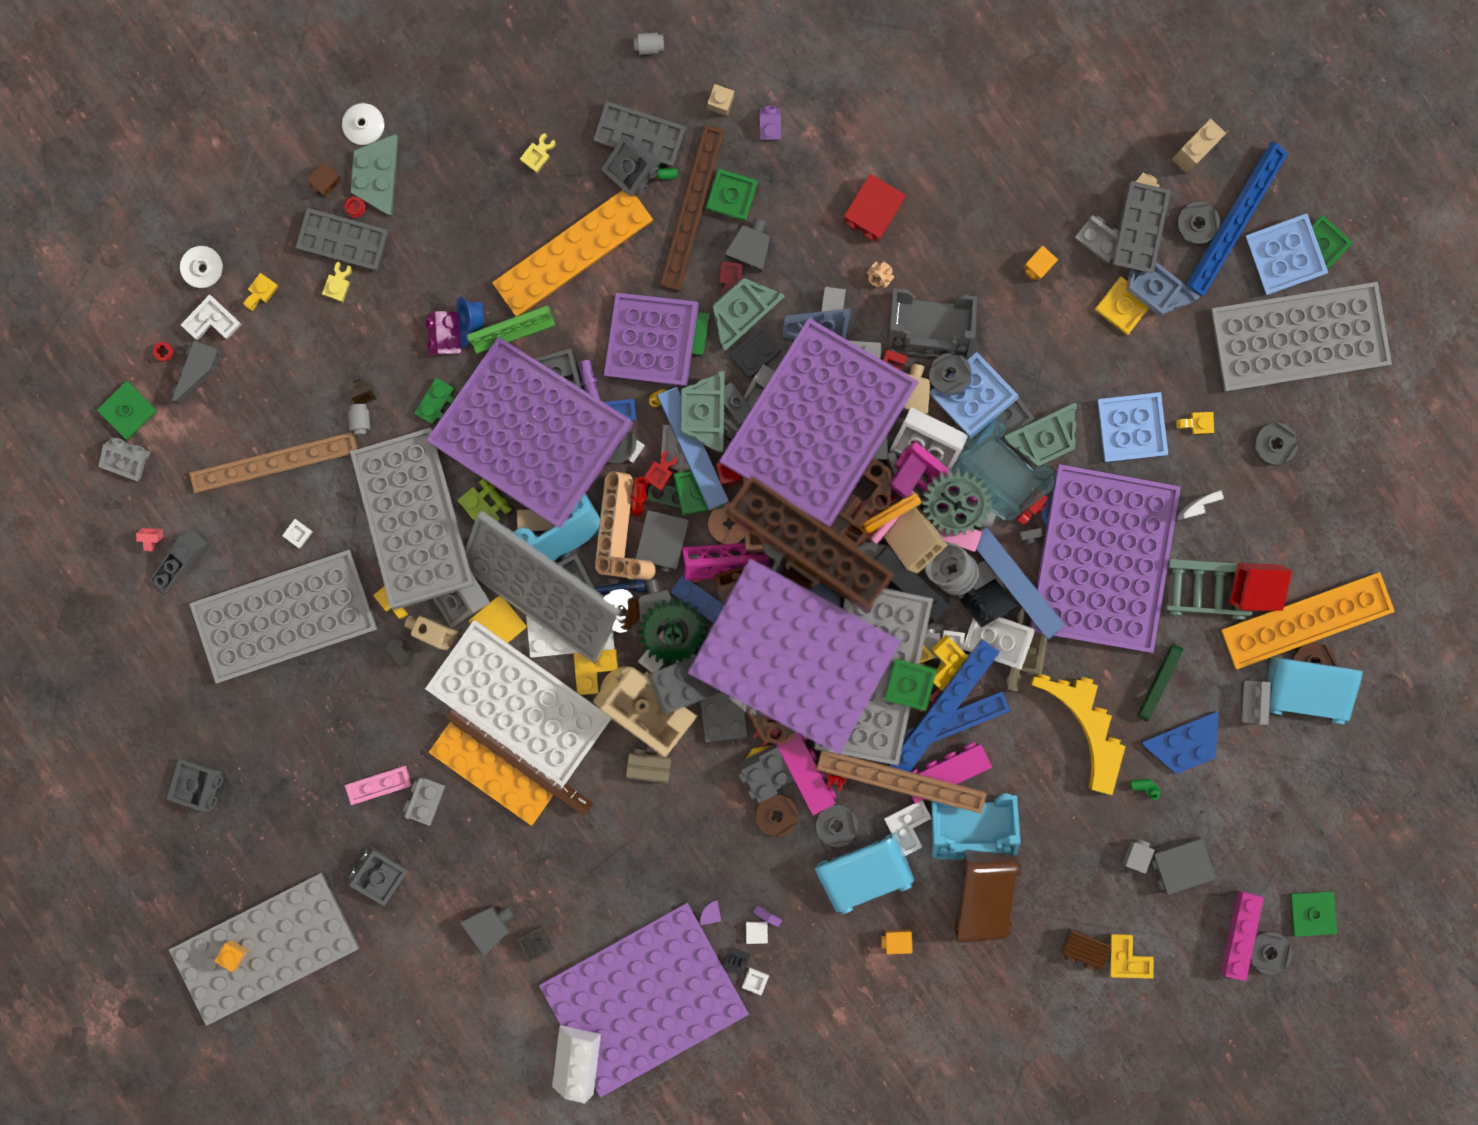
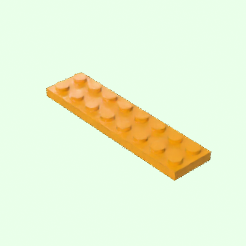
(572, 252)
(1307, 620)

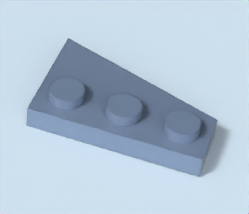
(834, 320)

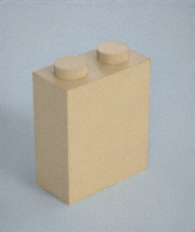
(1198, 146)
(914, 540)

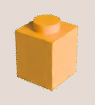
(1039, 264)
(897, 941)
(231, 955)

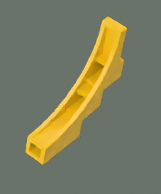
(1079, 698)

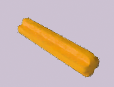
(892, 512)

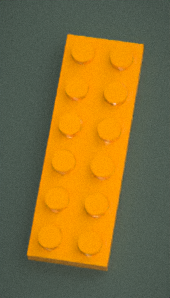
(491, 773)

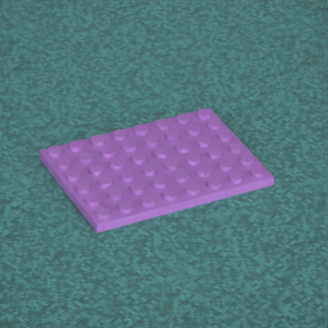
(819, 421)
(529, 432)
(1107, 556)
(794, 656)
(646, 997)

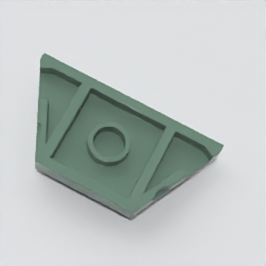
(375, 173)
(741, 308)
(704, 411)
(1046, 436)

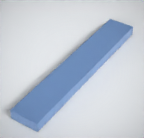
(693, 452)
(1019, 584)

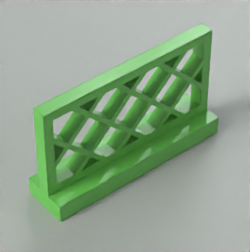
(512, 329)

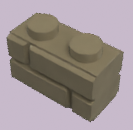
(648, 766)

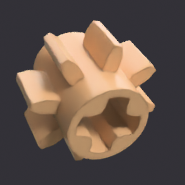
(880, 274)

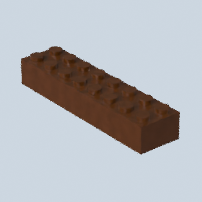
(809, 544)

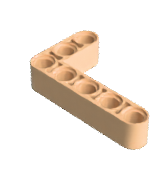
(614, 529)

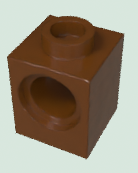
(324, 180)

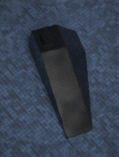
(910, 582)

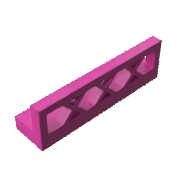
(933, 469)
(706, 566)

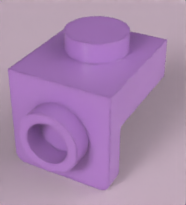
(770, 123)

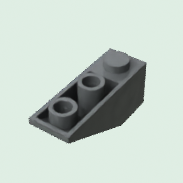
(199, 365)
(178, 560)

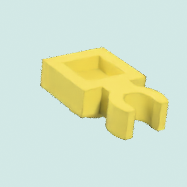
(536, 155)
(337, 286)

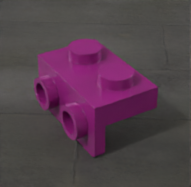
(443, 333)

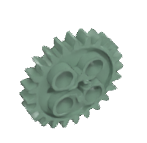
(946, 516)

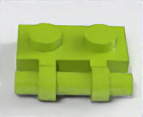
(475, 503)

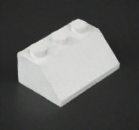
(933, 435)
(576, 1063)

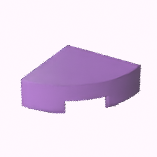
(710, 913)
(765, 915)

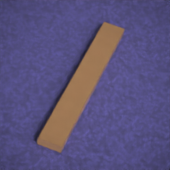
(273, 462)
(902, 781)

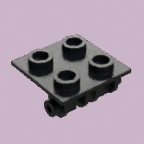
(987, 603)

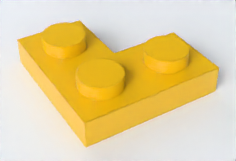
(952, 659)
(587, 671)
(1124, 963)

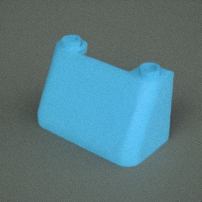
(574, 532)
(1312, 689)
(961, 829)
(865, 874)

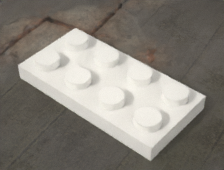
(546, 644)

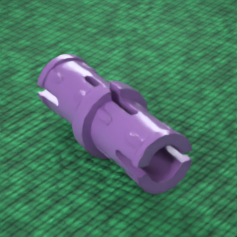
(588, 380)

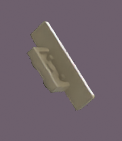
(1035, 655)

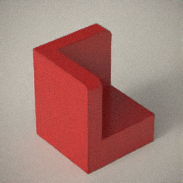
(894, 359)
(727, 476)

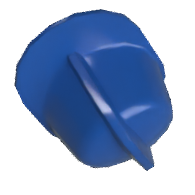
(470, 318)

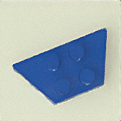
(1186, 744)

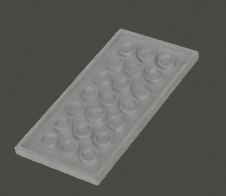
(1301, 336)
(411, 519)
(540, 588)
(283, 616)
(883, 723)
(284, 942)

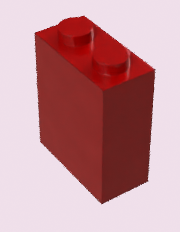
(874, 208)
(1260, 586)

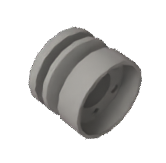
(948, 561)

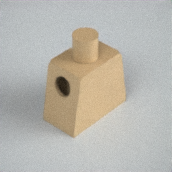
(920, 397)
(431, 632)

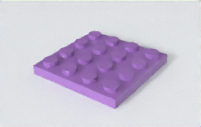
(651, 339)

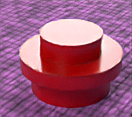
(354, 207)

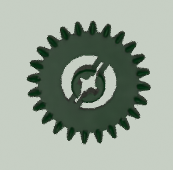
(672, 651)

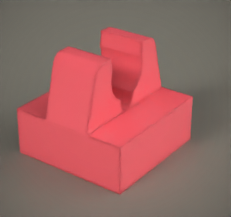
(149, 537)

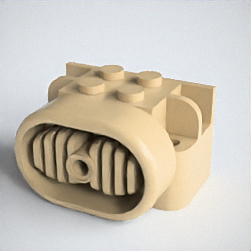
(632, 703)

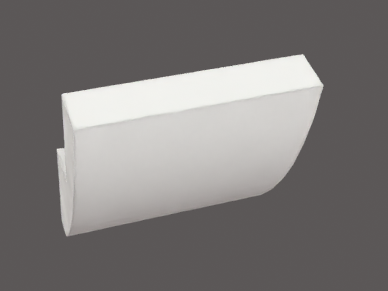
(1196, 507)

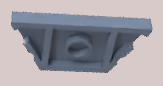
(1159, 290)

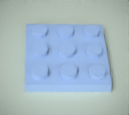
(1286, 254)
(980, 401)
(1132, 427)

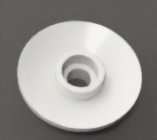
(367, 133)
(191, 264)

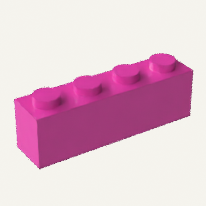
(957, 766)
(808, 779)
(1241, 935)

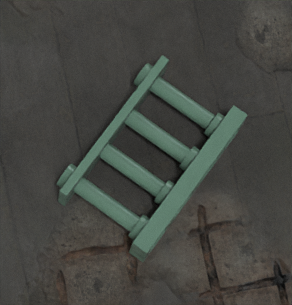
(1199, 569)

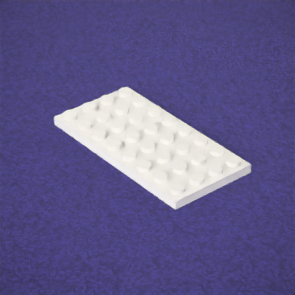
(518, 703)

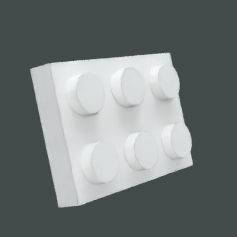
(1006, 636)

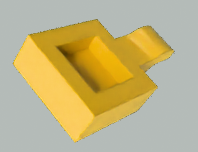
(261, 289)
(1199, 423)
(382, 598)

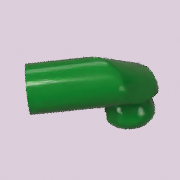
(670, 173)
(1147, 786)

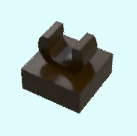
(362, 393)

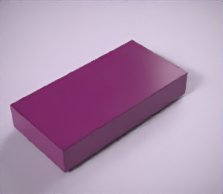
(908, 475)

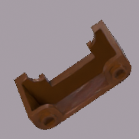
(986, 896)

